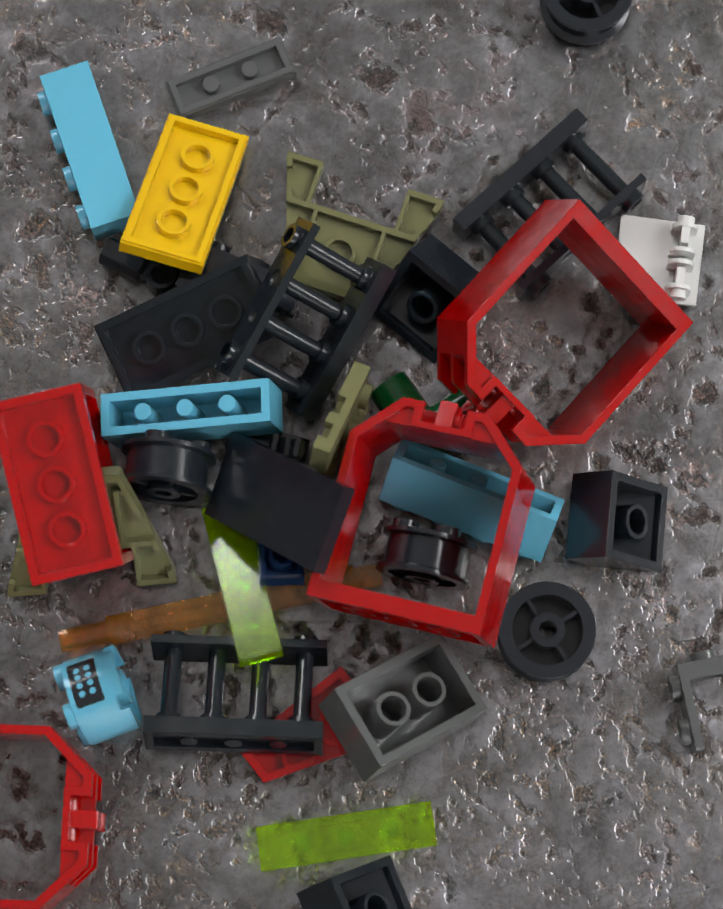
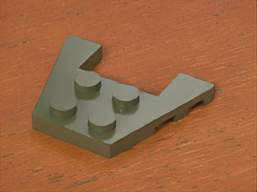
(349, 234)
(349, 412)
(134, 531)

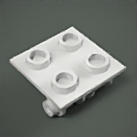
(667, 252)

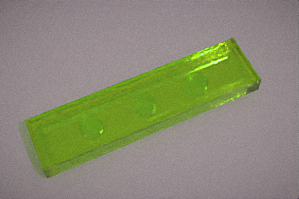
(244, 598)
(346, 836)

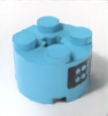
(98, 695)

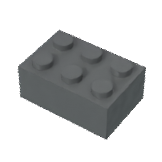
(402, 707)

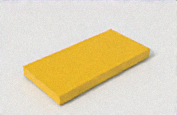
(184, 194)

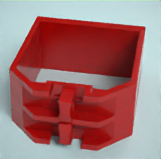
(616, 269)
(452, 431)
(57, 483)
(79, 817)

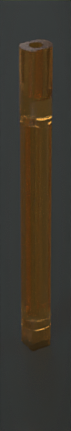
(194, 612)

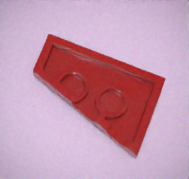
(275, 766)

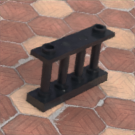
(540, 165)
(346, 319)
(213, 730)

